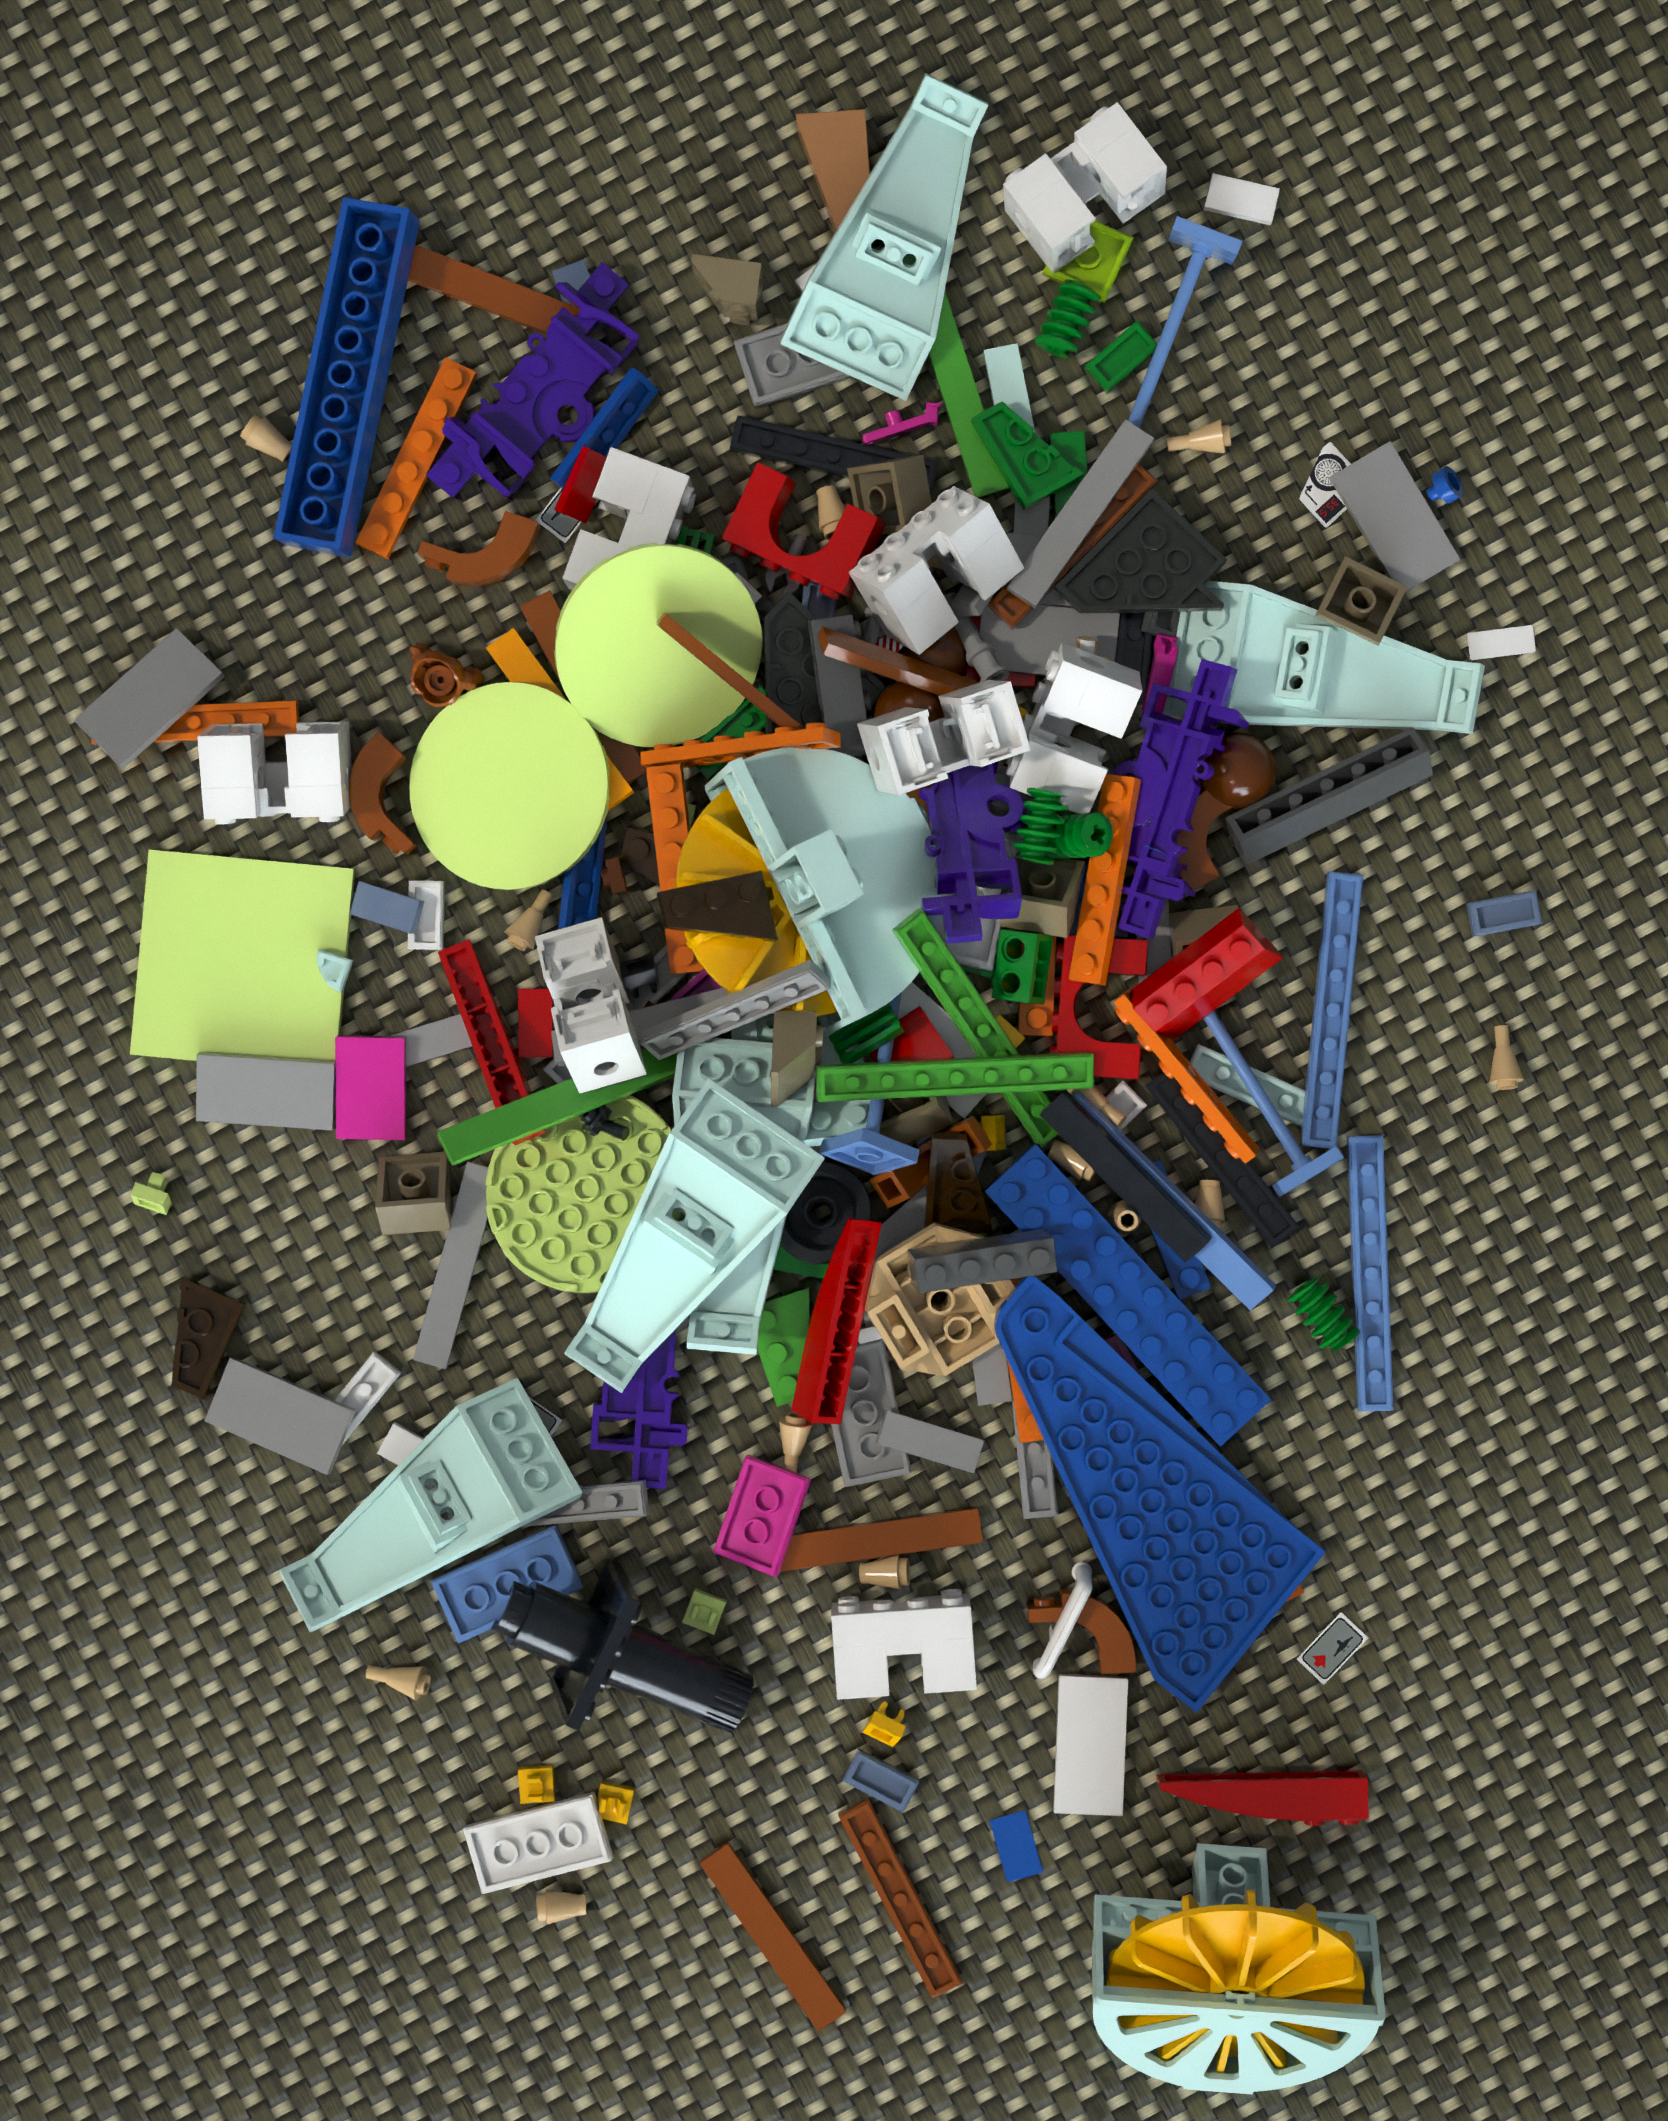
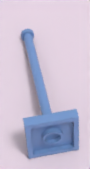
(1203, 244)
(865, 1146)
(1303, 1165)

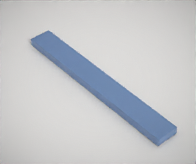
(1331, 1010)
(1220, 1254)
(1370, 1273)

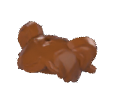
(431, 666)

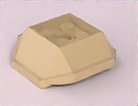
(925, 1334)

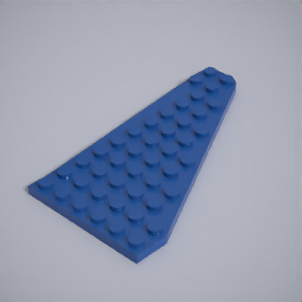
(1172, 1521)

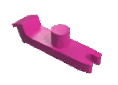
(898, 427)
(1161, 668)

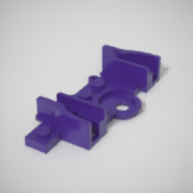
(537, 388)
(1169, 789)
(971, 851)
(652, 1407)

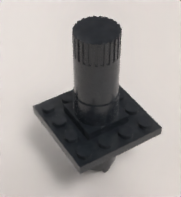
(604, 1646)

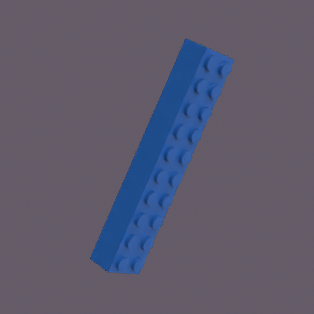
(347, 377)
(1129, 1296)

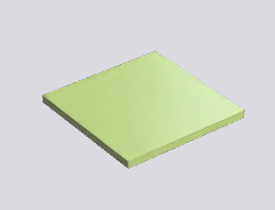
(236, 957)

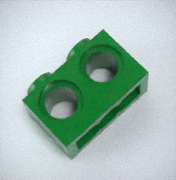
(1030, 967)

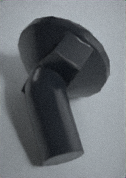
(598, 1120)

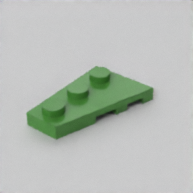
(782, 1342)

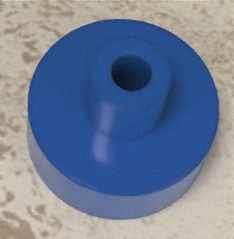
(1445, 485)

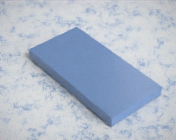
(480, 1589)

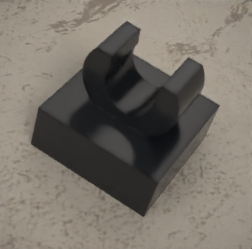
(638, 973)

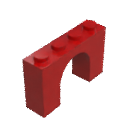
(755, 532)
(1110, 1059)

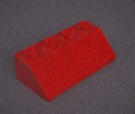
(1204, 975)

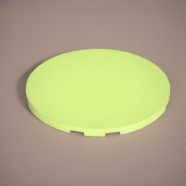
(629, 671)
(509, 786)
(571, 1195)

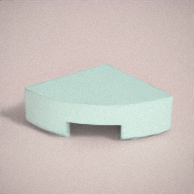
(334, 969)

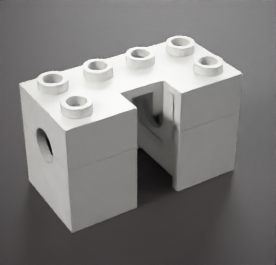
(1052, 193)
(646, 496)
(898, 579)
(1075, 690)
(976, 730)
(243, 785)
(590, 1005)
(927, 1626)

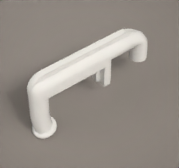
(1061, 1630)

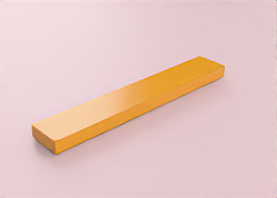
(522, 667)

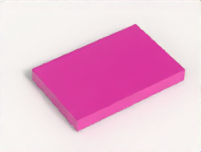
(370, 1087)
(762, 1515)

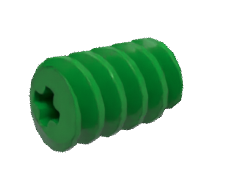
(1066, 318)
(1040, 826)
(1082, 836)
(1323, 1314)

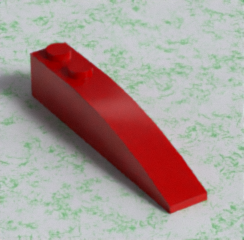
(485, 1027)
(836, 1325)
(1278, 1795)

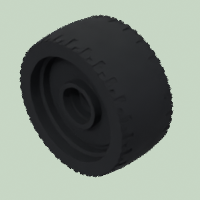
(846, 1199)

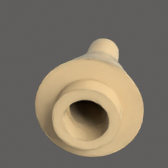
(1207, 438)
(527, 925)
(1505, 1068)
(1102, 1104)
(794, 1434)
(407, 1680)

